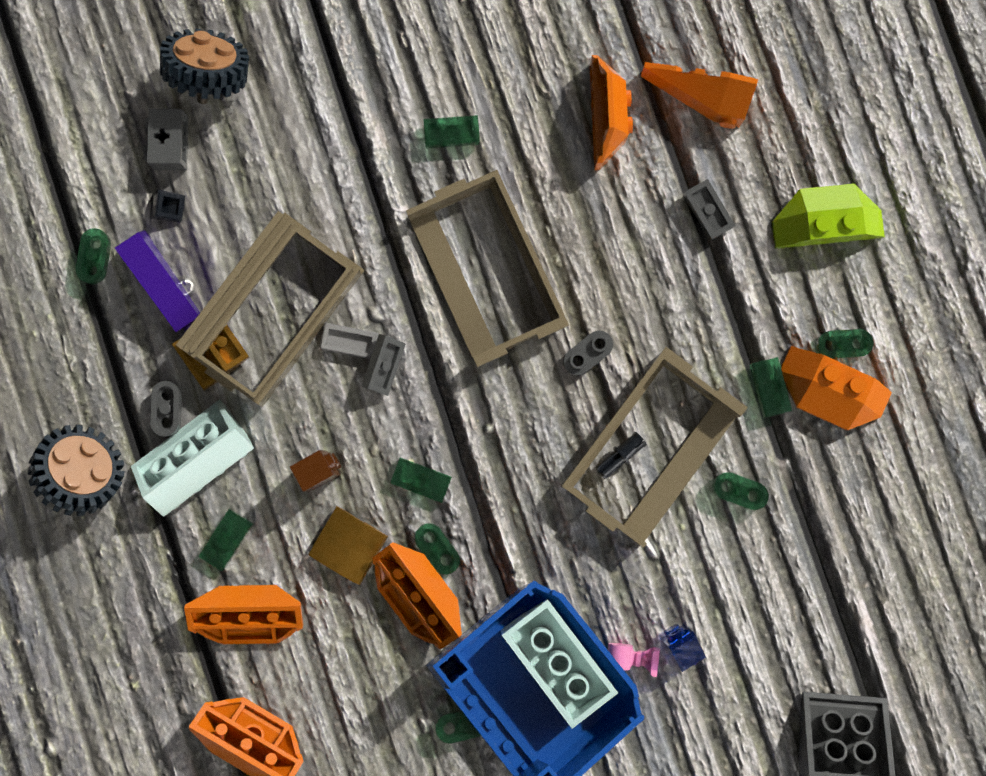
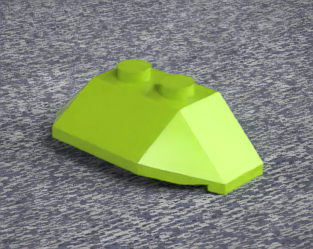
(827, 217)

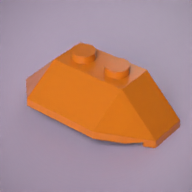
(609, 111)
(832, 389)
(418, 595)
(245, 614)
(248, 737)

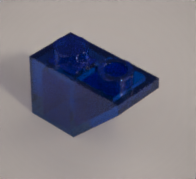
(682, 646)

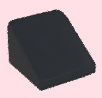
(167, 206)

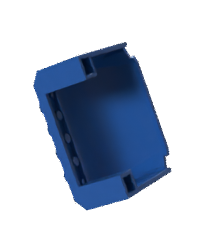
(512, 708)

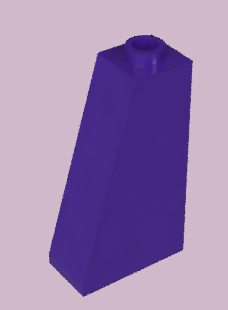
(158, 280)

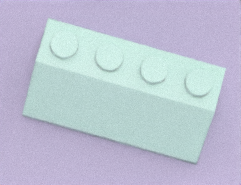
(191, 458)
(558, 662)

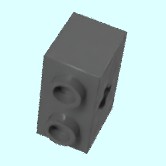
(174, 151)

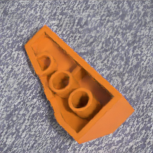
(715, 97)

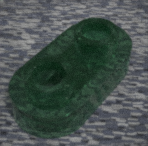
(90, 256)
(843, 345)
(739, 491)
(437, 548)
(462, 730)

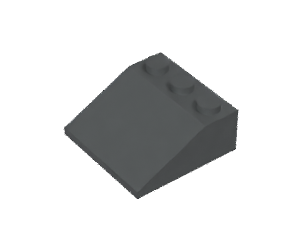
(844, 736)

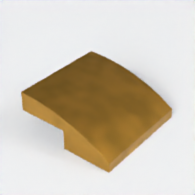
(224, 353)
(347, 545)

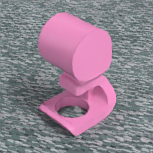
(627, 657)

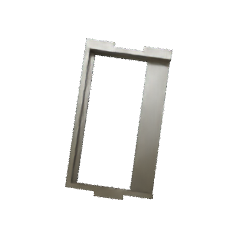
(452, 280)
(239, 286)
(682, 465)

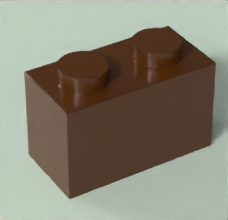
(316, 470)

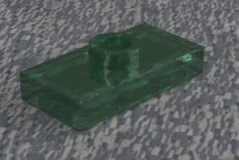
(451, 131)
(770, 387)
(421, 480)
(226, 540)

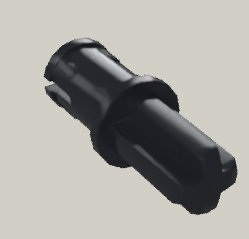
(620, 455)

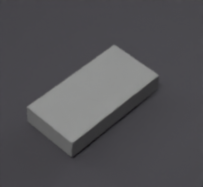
(348, 341)

